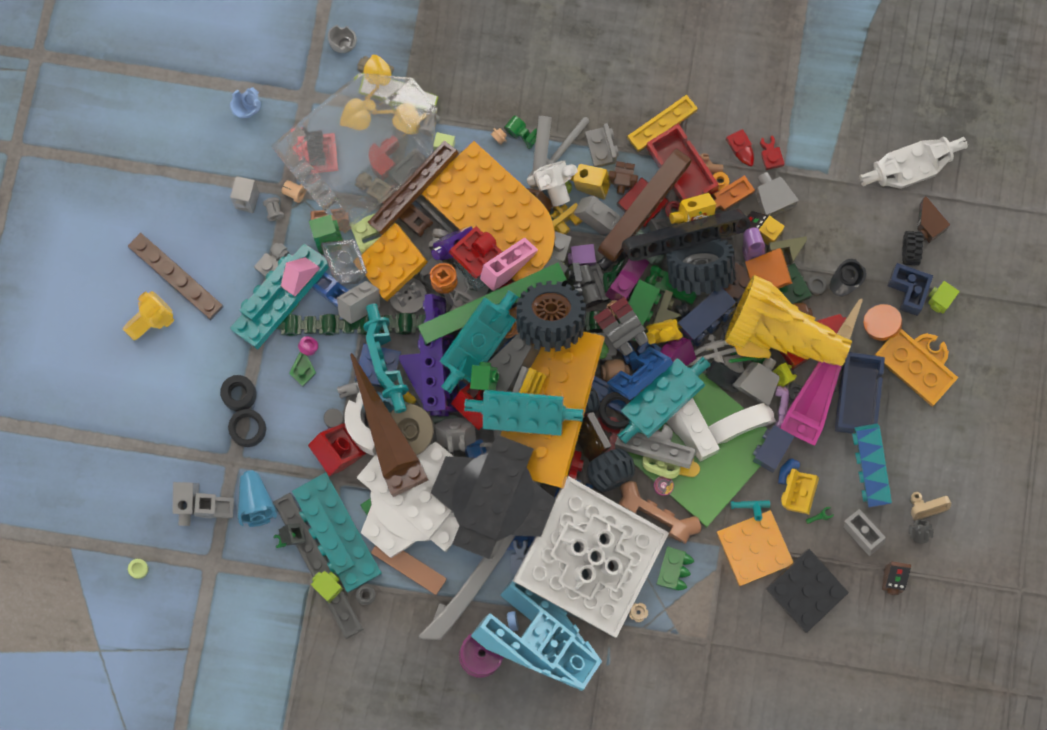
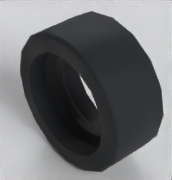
(243, 414)
(603, 415)

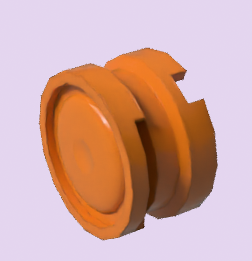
(443, 278)

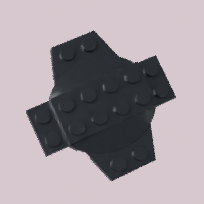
(493, 496)

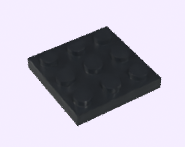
(807, 590)

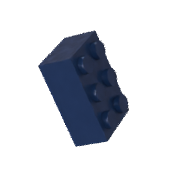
(707, 317)

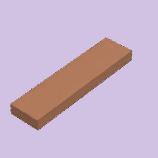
(413, 569)

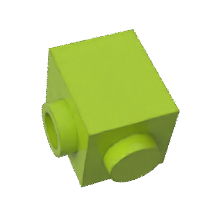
(942, 297)
(326, 585)

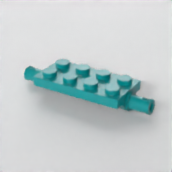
(478, 339)
(662, 398)
(523, 412)

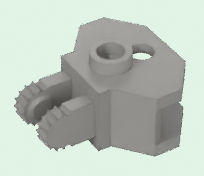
(455, 434)

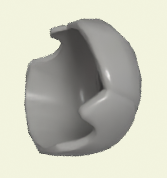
(342, 39)

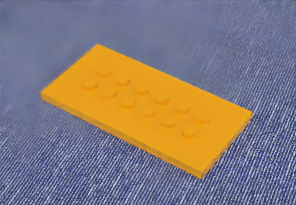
(569, 376)

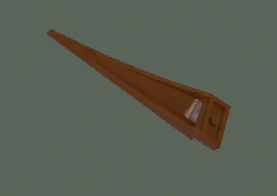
(395, 455)

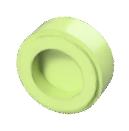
(138, 568)

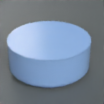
(512, 621)

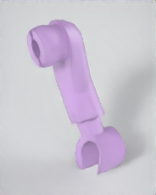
(784, 404)

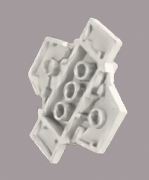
(412, 515)

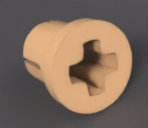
(297, 191)

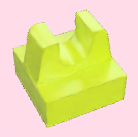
(785, 374)

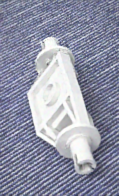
(913, 163)

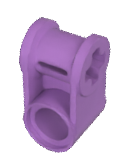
(752, 244)

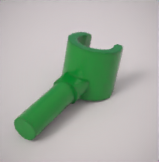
(822, 515)

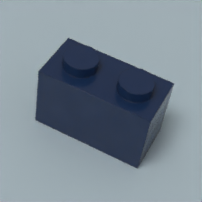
(773, 448)

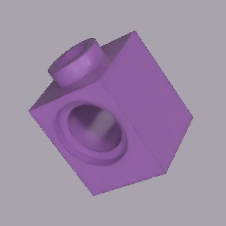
(582, 254)

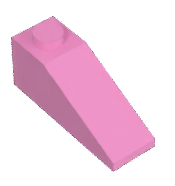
(507, 264)

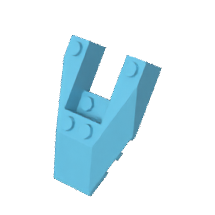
(548, 644)

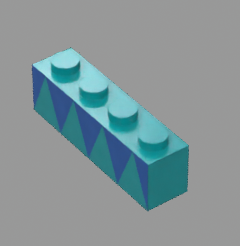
(873, 465)

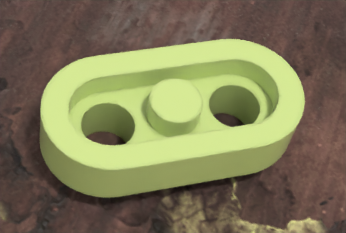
(661, 468)

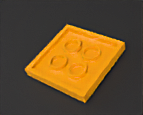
(392, 261)
(755, 548)

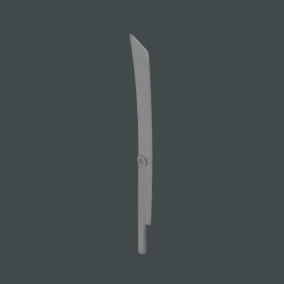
(447, 618)

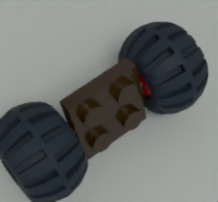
(605, 468)

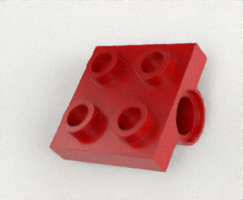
(475, 251)

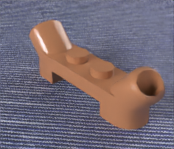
(680, 529)

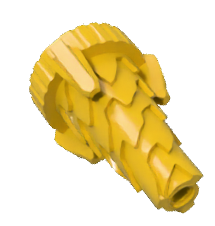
(769, 320)

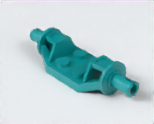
(375, 341)

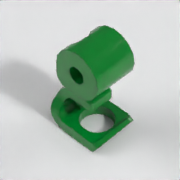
(517, 127)

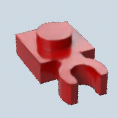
(771, 156)
(576, 464)

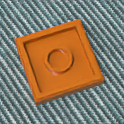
(771, 268)

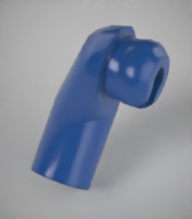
(786, 468)

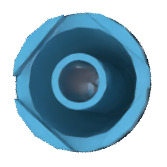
(254, 501)

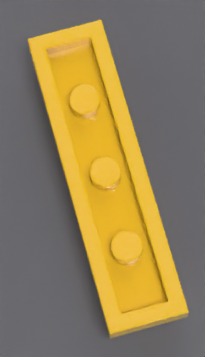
(662, 122)

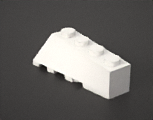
(693, 430)

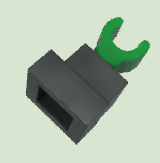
(290, 535)

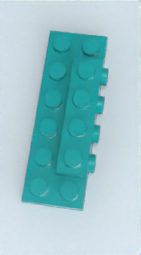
(271, 302)
(336, 533)

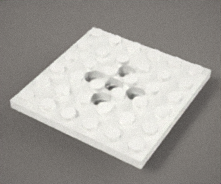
(555, 569)

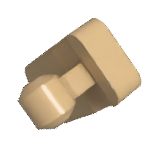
(922, 510)

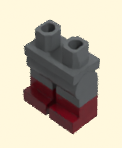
(622, 332)

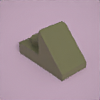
(791, 246)
(664, 314)

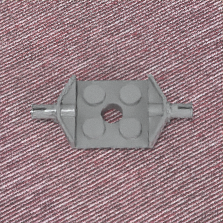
(464, 292)

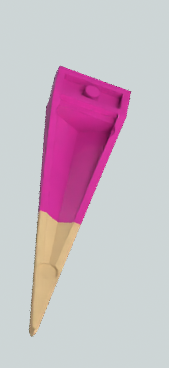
(810, 407)

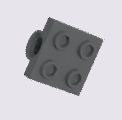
(592, 285)

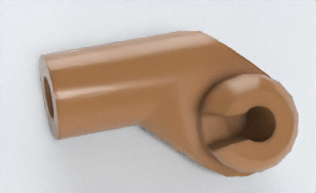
(714, 168)

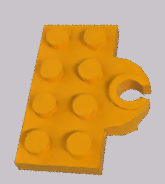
(919, 365)

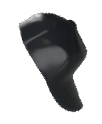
(847, 277)

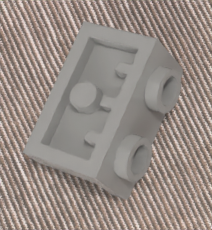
(601, 146)

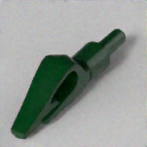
(612, 275)

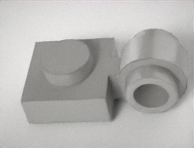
(269, 263)

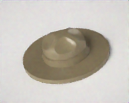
(415, 426)

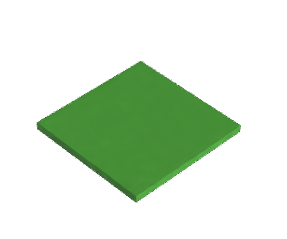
(720, 474)

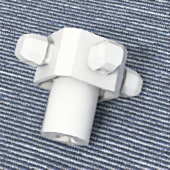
(553, 179)

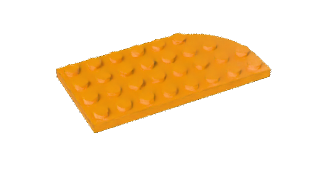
(485, 195)

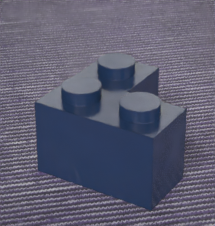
(914, 284)

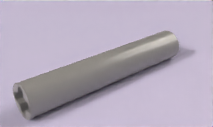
(541, 144)

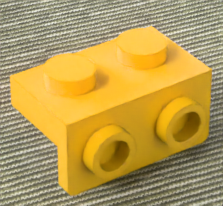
(799, 491)

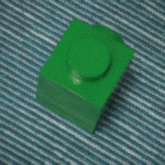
(484, 376)

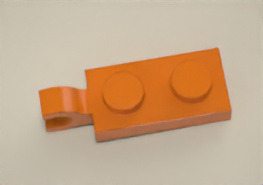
(733, 193)

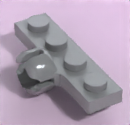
(659, 448)

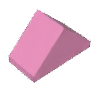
(297, 275)

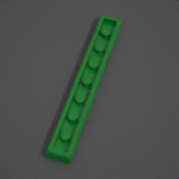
(458, 317)

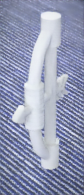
(710, 346)

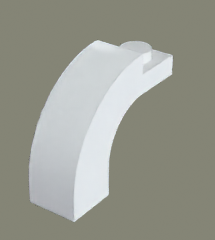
(742, 422)
(356, 427)

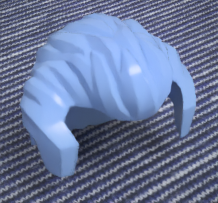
(245, 104)

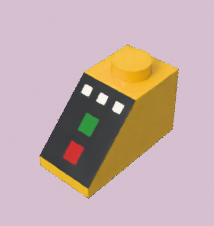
(768, 226)

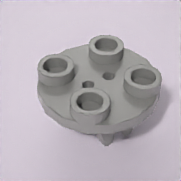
(415, 291)

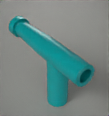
(755, 505)

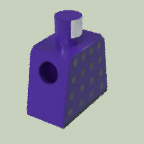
(444, 244)

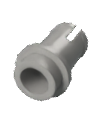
(349, 389)

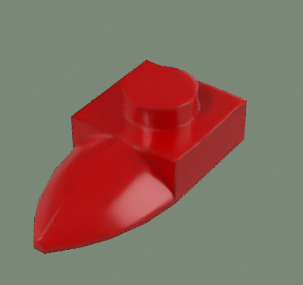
(741, 147)

